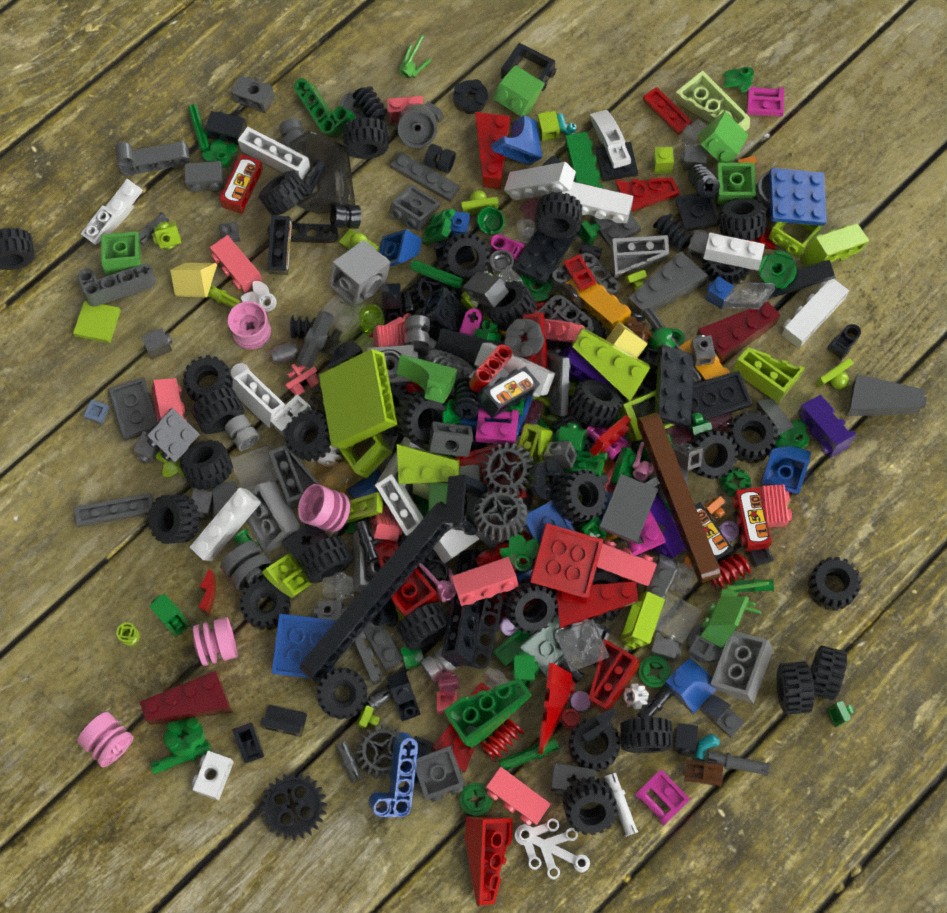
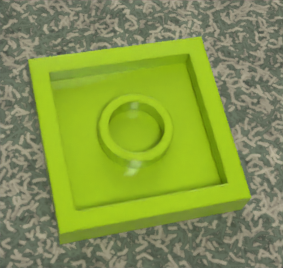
(97, 322)

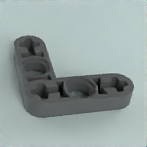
(595, 266)
(562, 311)

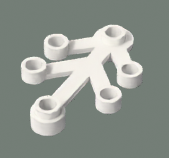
(549, 846)

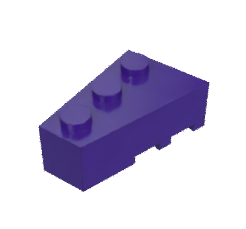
(581, 368)

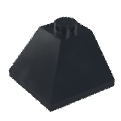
(344, 353)

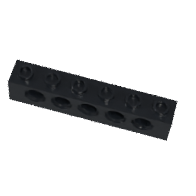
(462, 620)

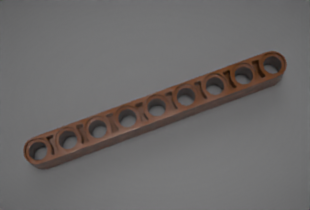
(678, 497)

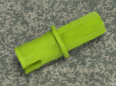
(222, 297)

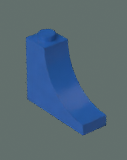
(523, 144)

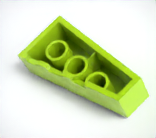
(615, 364)

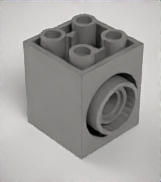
(359, 273)
(392, 356)

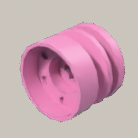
(249, 325)
(324, 508)
(215, 641)
(105, 739)

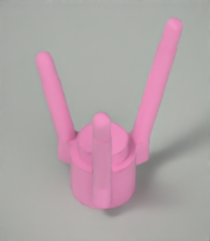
(644, 469)
(444, 588)

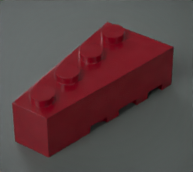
(739, 330)
(190, 700)

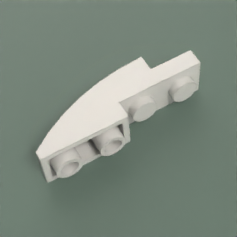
(611, 138)
(112, 215)

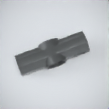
(316, 338)

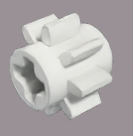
(635, 696)

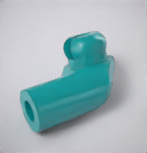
(564, 127)
(705, 743)

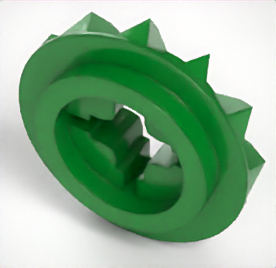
(730, 488)
(656, 662)
(468, 793)

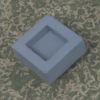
(96, 412)

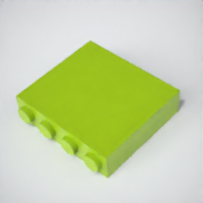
(358, 399)

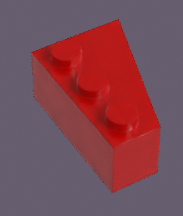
(612, 677)

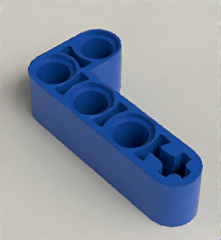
(407, 774)

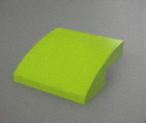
(287, 576)

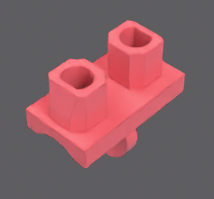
(310, 376)

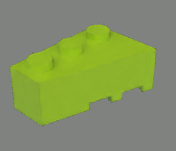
(835, 245)
(768, 374)
(535, 440)
(424, 466)

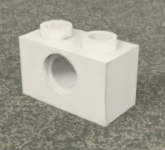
(214, 787)

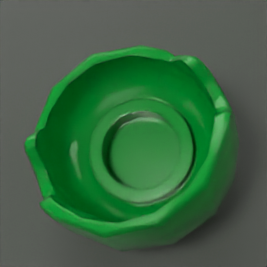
(490, 220)
(660, 337)

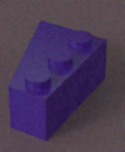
(825, 426)
(674, 543)

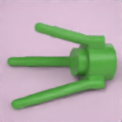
(407, 67)
(730, 592)

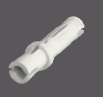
(623, 809)

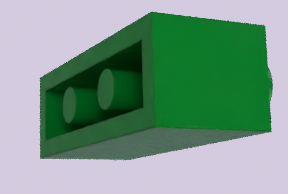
(169, 615)

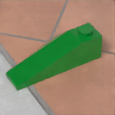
(484, 712)

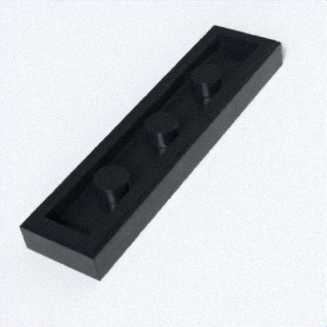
(807, 277)

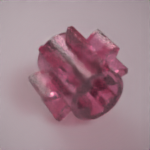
(448, 683)

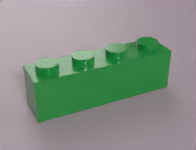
(582, 159)

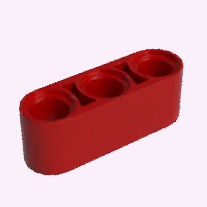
(490, 368)

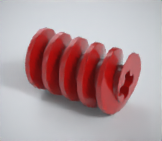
(730, 568)
(500, 739)

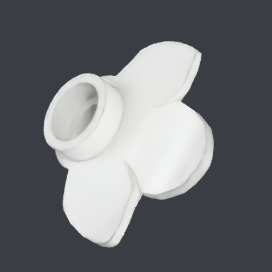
(260, 295)

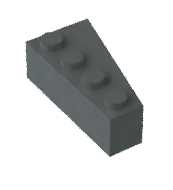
(671, 282)

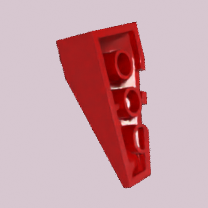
(414, 591)
(557, 696)
(486, 847)

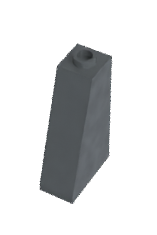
(882, 397)

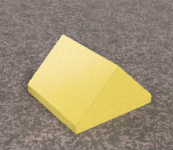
(193, 279)
(626, 340)

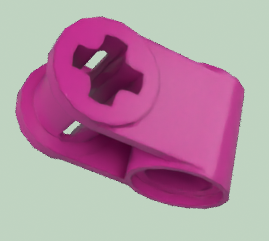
(509, 245)
(468, 325)

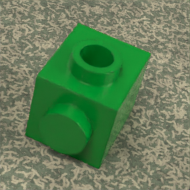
(572, 433)

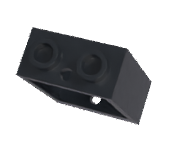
(523, 51)
(455, 502)

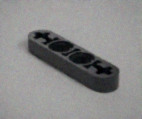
(304, 228)

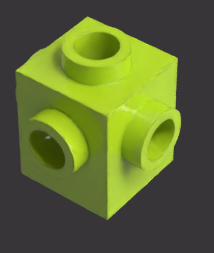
(166, 235)

